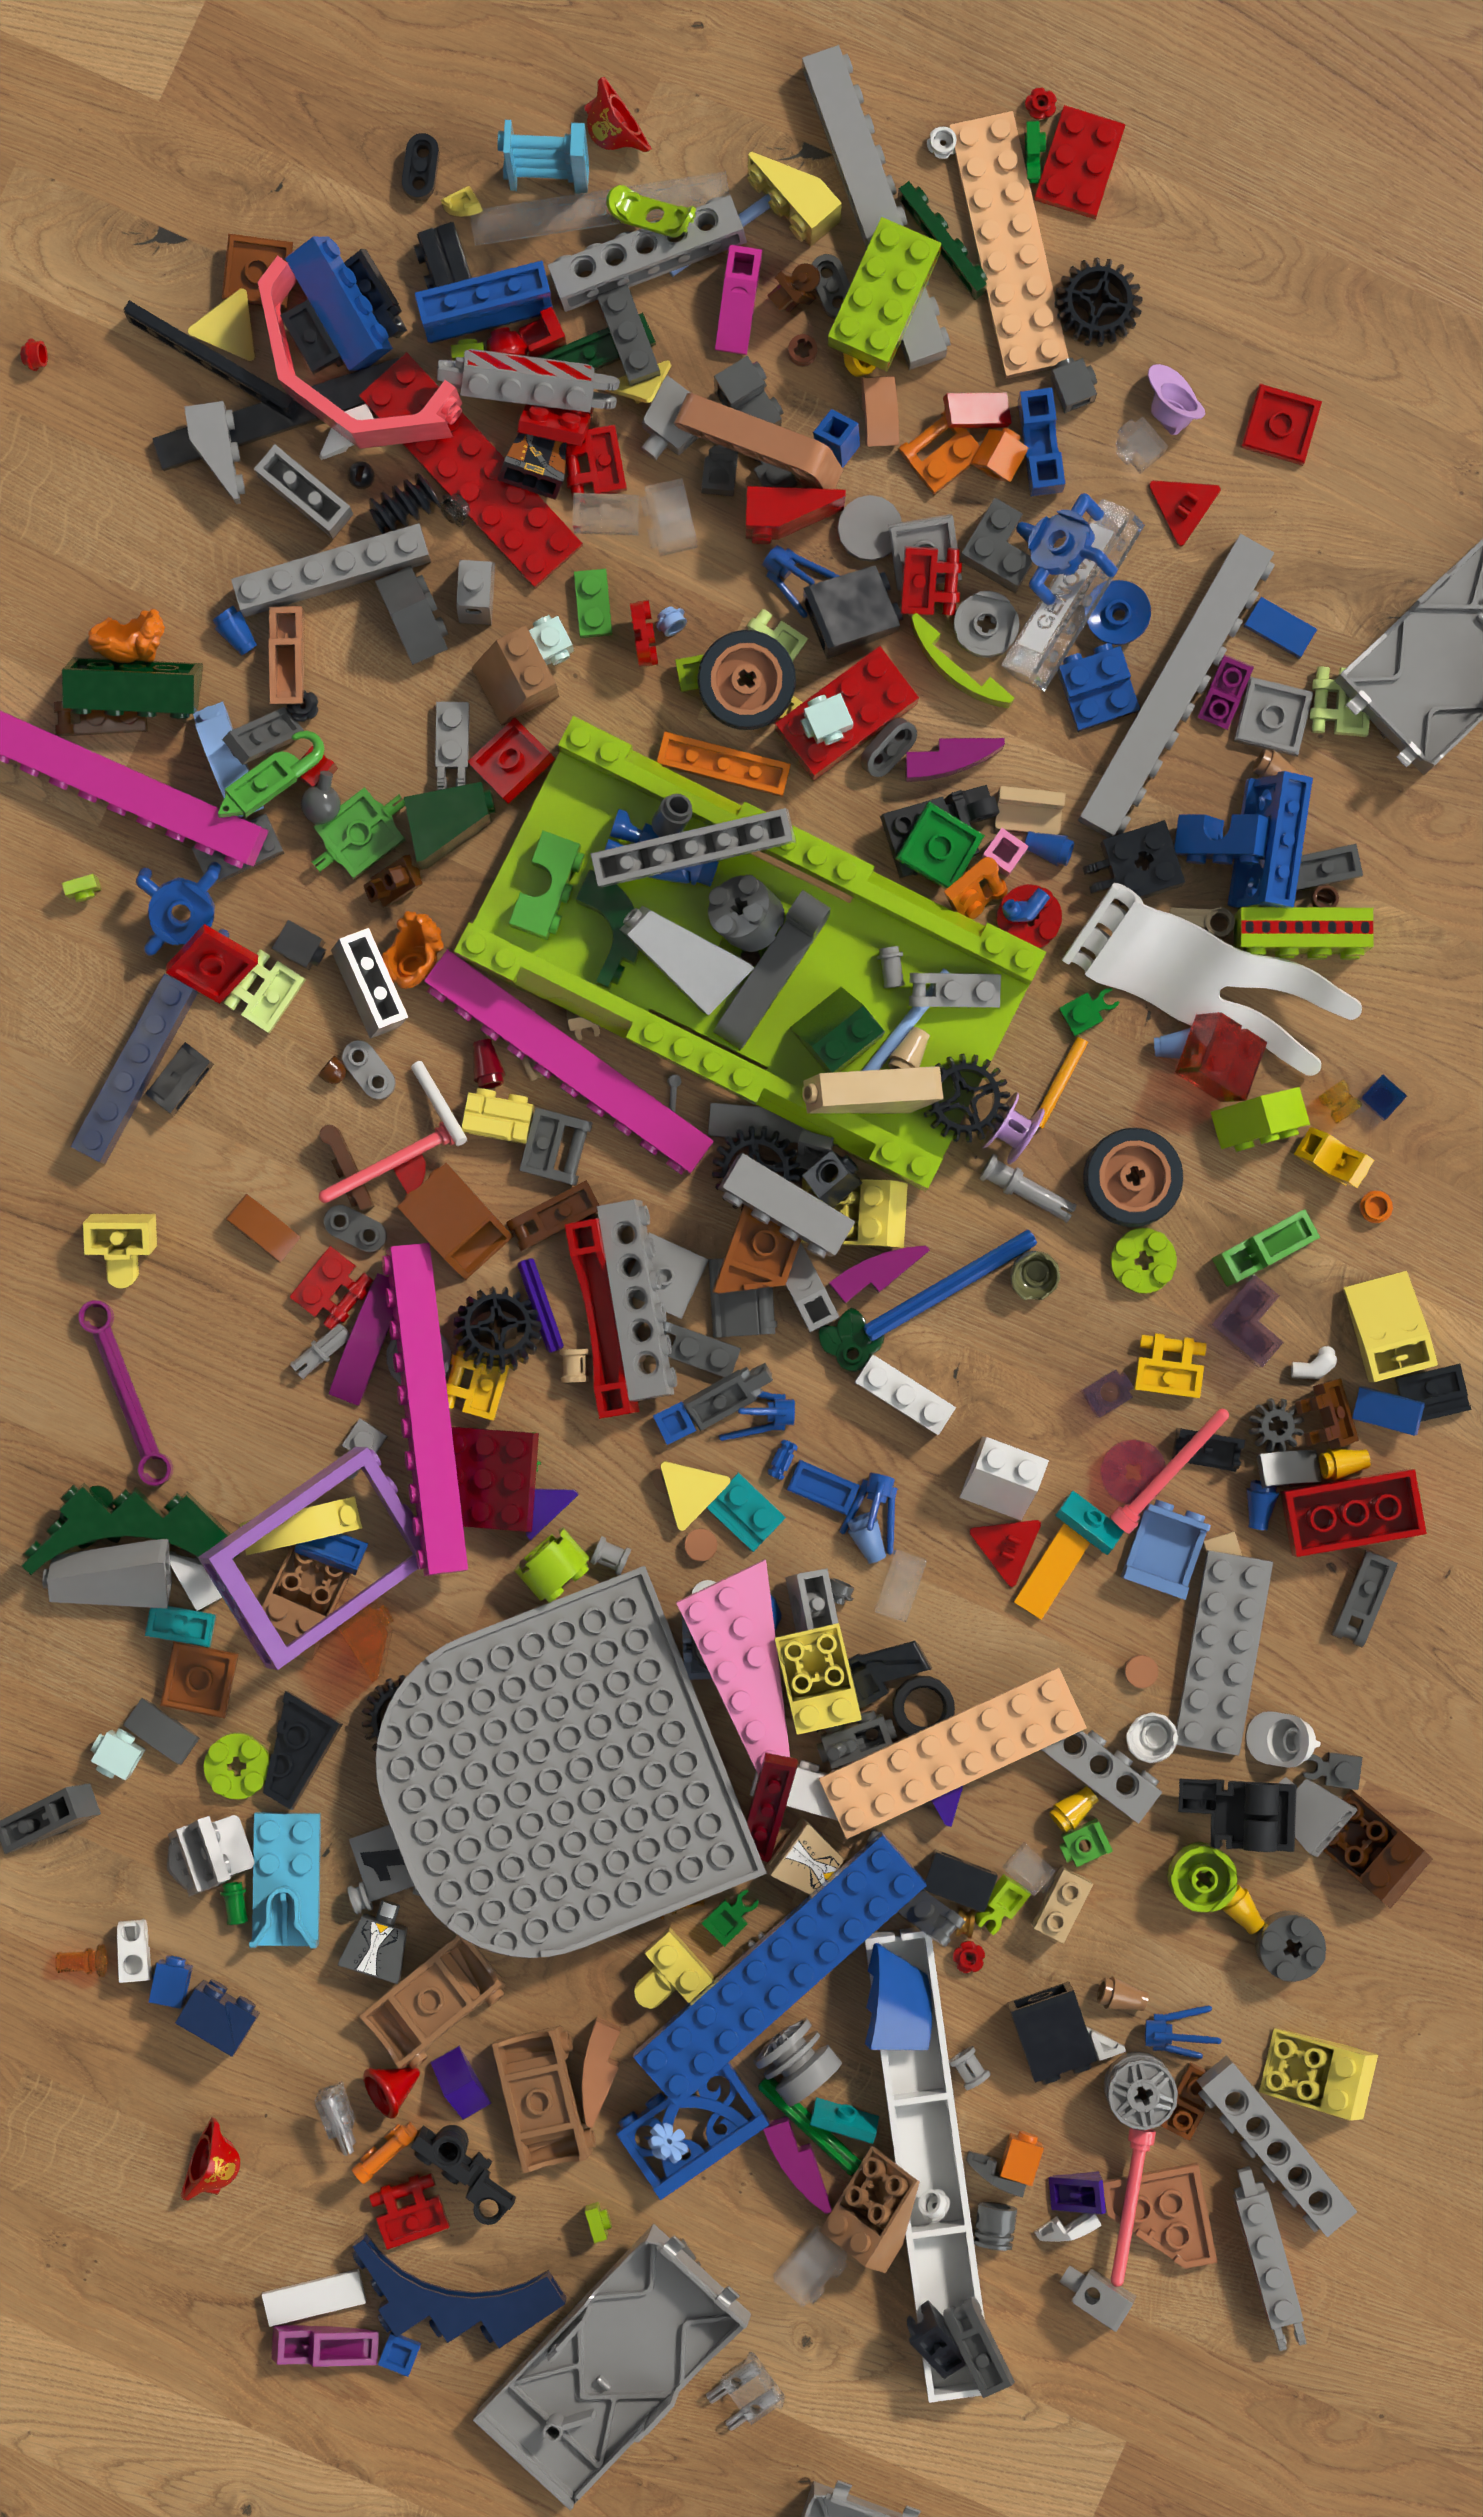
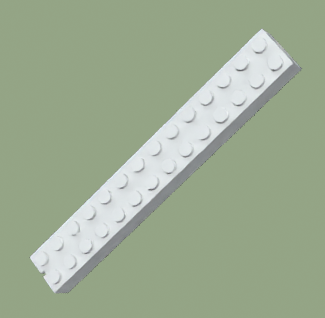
(930, 2150)

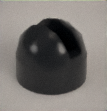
(367, 476)

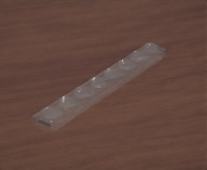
(587, 209)

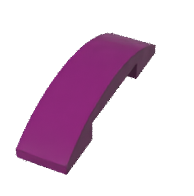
(363, 1344)

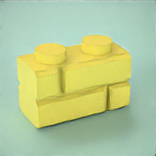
(498, 1117)

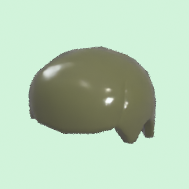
(1035, 1275)

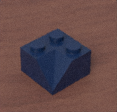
(218, 2016)

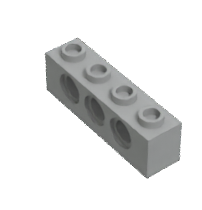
(1134, 1802)

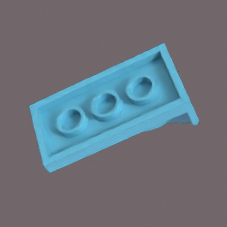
(286, 1879)

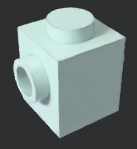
(551, 640)
(826, 719)
(116, 1754)

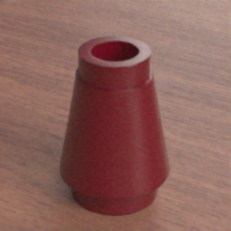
(487, 1066)

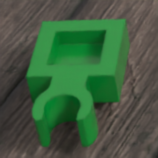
(1034, 144)
(1084, 1013)
(727, 1920)

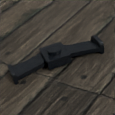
(875, 1668)

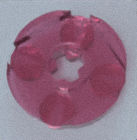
(1114, 1470)

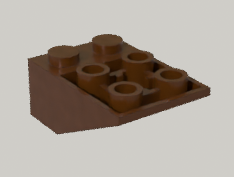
(1377, 1852)

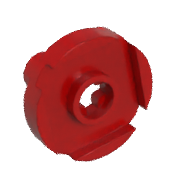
(643, 633)
(1044, 928)

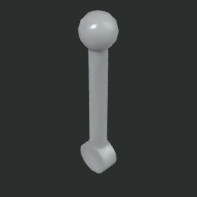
(673, 1081)

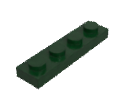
(936, 228)

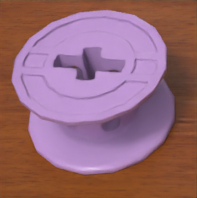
(1015, 1129)

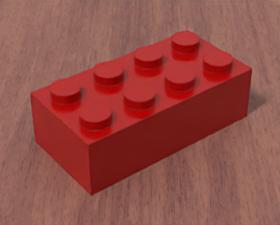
(874, 697)
(1353, 1512)

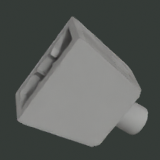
(660, 421)
(475, 591)
(1318, 1816)
(1109, 2307)

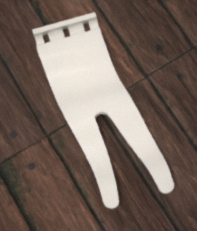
(1186, 967)

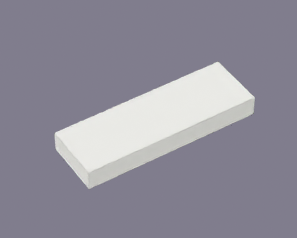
(314, 2297)

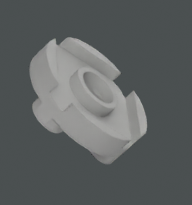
(975, 609)

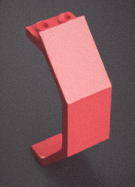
(426, 425)

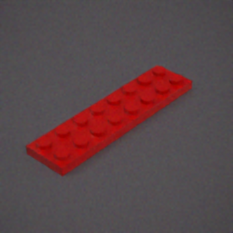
(469, 465)

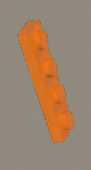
(723, 764)

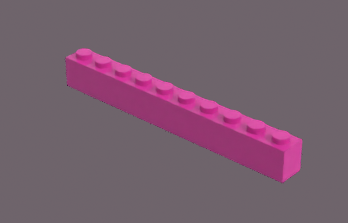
(129, 791)
(567, 1061)
(426, 1409)

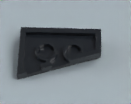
(299, 1748)

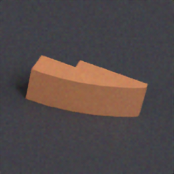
(286, 654)
(598, 2068)

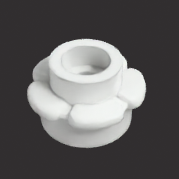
(938, 135)
(928, 2202)

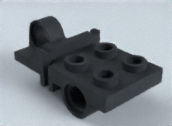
(967, 806)
(1245, 1815)
(459, 2167)

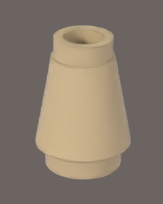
(910, 1050)

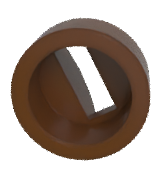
(1326, 894)
(333, 1071)

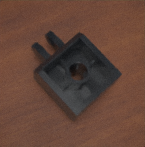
(1124, 850)

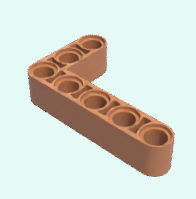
(805, 457)

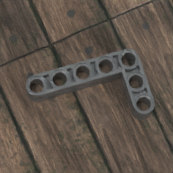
(773, 970)

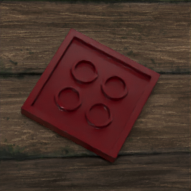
(496, 1477)

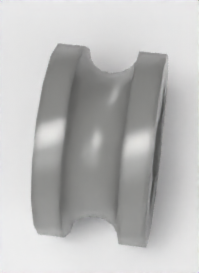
(359, 1898)

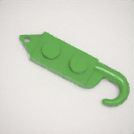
(269, 778)

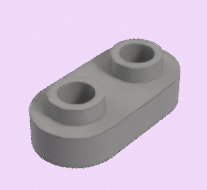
(368, 1069)

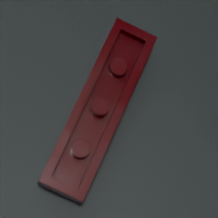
(770, 1801)

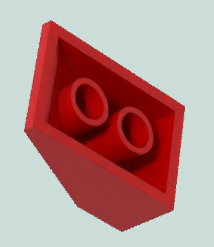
(784, 510)

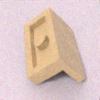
(1029, 810)

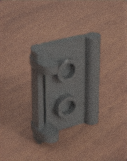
(740, 1311)

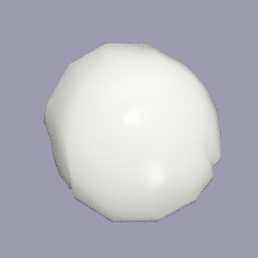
(1152, 1737)

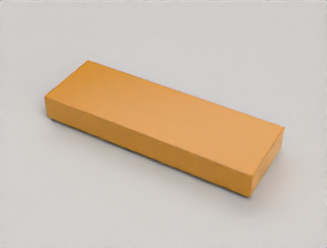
(1052, 1571)

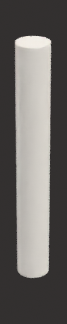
(439, 1103)

